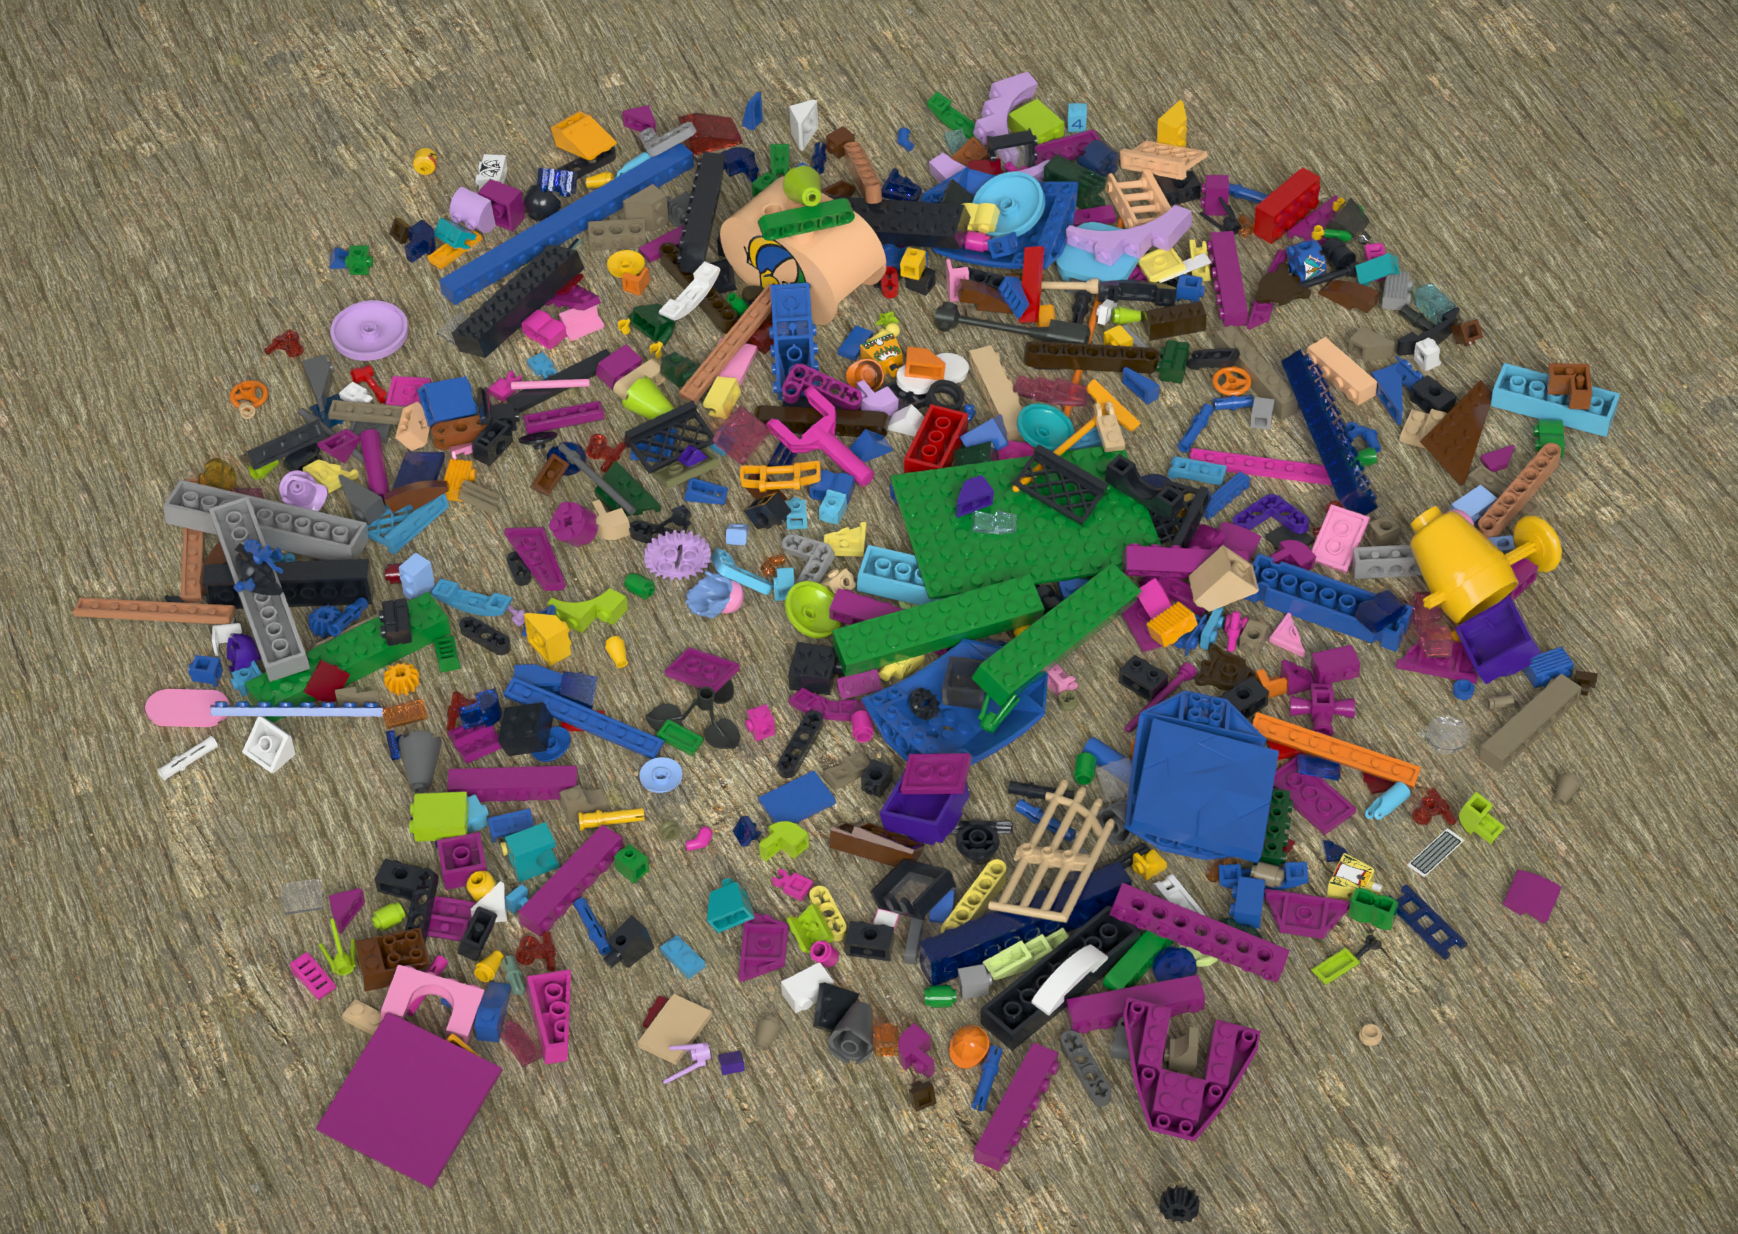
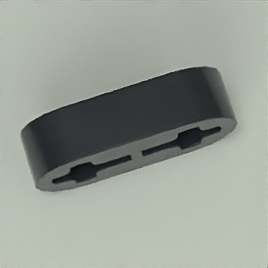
(516, 569)

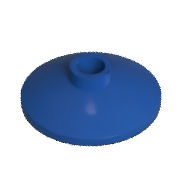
(557, 745)

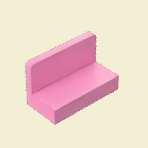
(952, 279)
(581, 322)

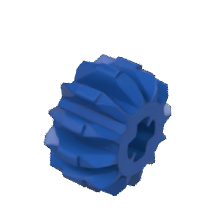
(321, 619)

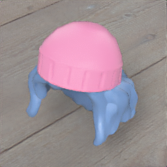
(715, 596)

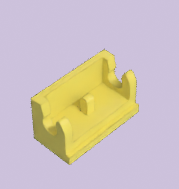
(1195, 251)
(722, 397)

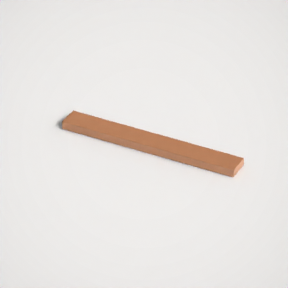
(728, 347)
(192, 562)
(154, 611)

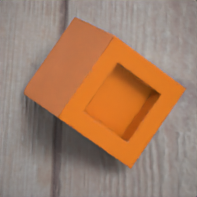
(636, 284)
(1275, 685)

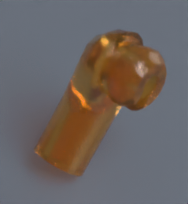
(1248, 226)
(1213, 874)

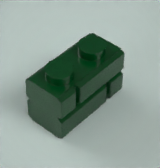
(1173, 362)

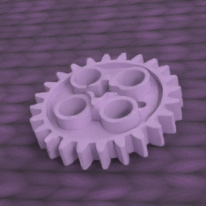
(664, 551)

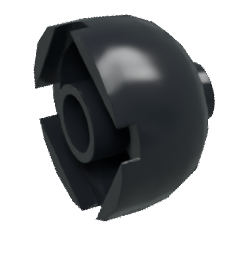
(540, 204)

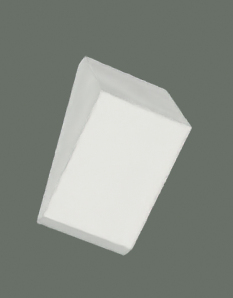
(906, 421)
(494, 902)

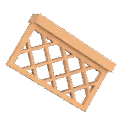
(1161, 159)

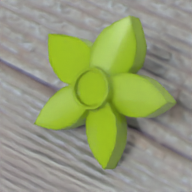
(886, 319)

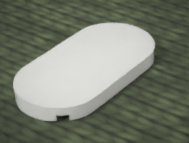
(955, 371)

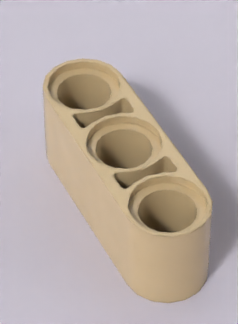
(650, 368)

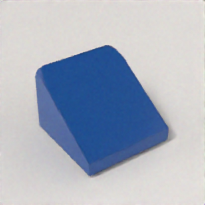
(337, 258)

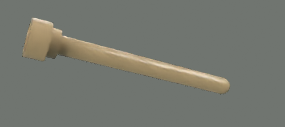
(1091, 285)

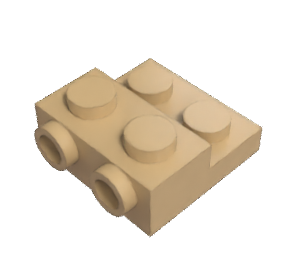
(1419, 425)

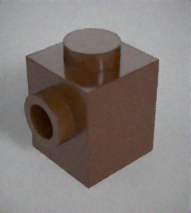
(836, 140)
(1467, 332)

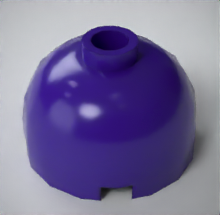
(241, 651)

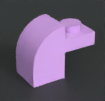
(882, 400)

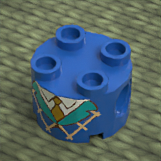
(1306, 260)

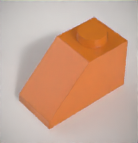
(923, 364)

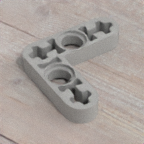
(655, 145)
(814, 556)

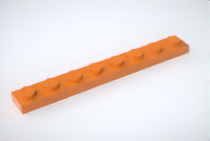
(1336, 750)

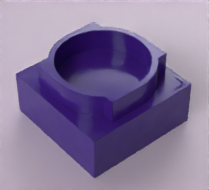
(1498, 641)
(923, 816)

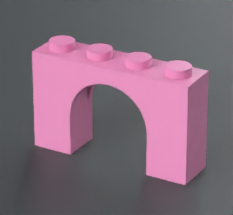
(410, 984)

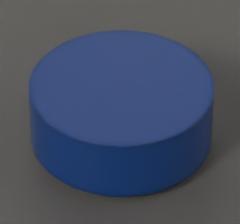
(1463, 689)

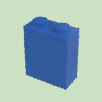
(447, 400)

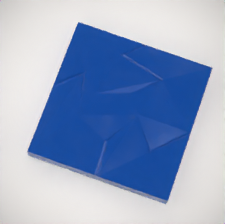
(1205, 790)

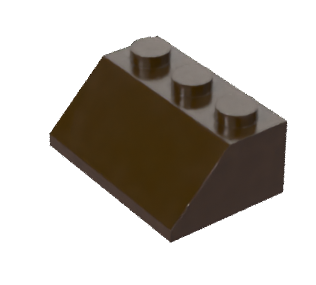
(1174, 320)

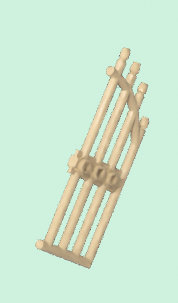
(1051, 857)

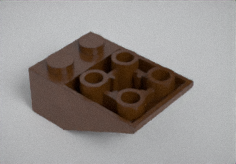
(382, 954)

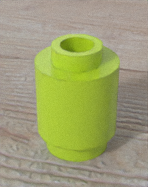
(388, 916)

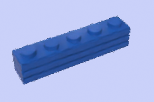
(1226, 494)

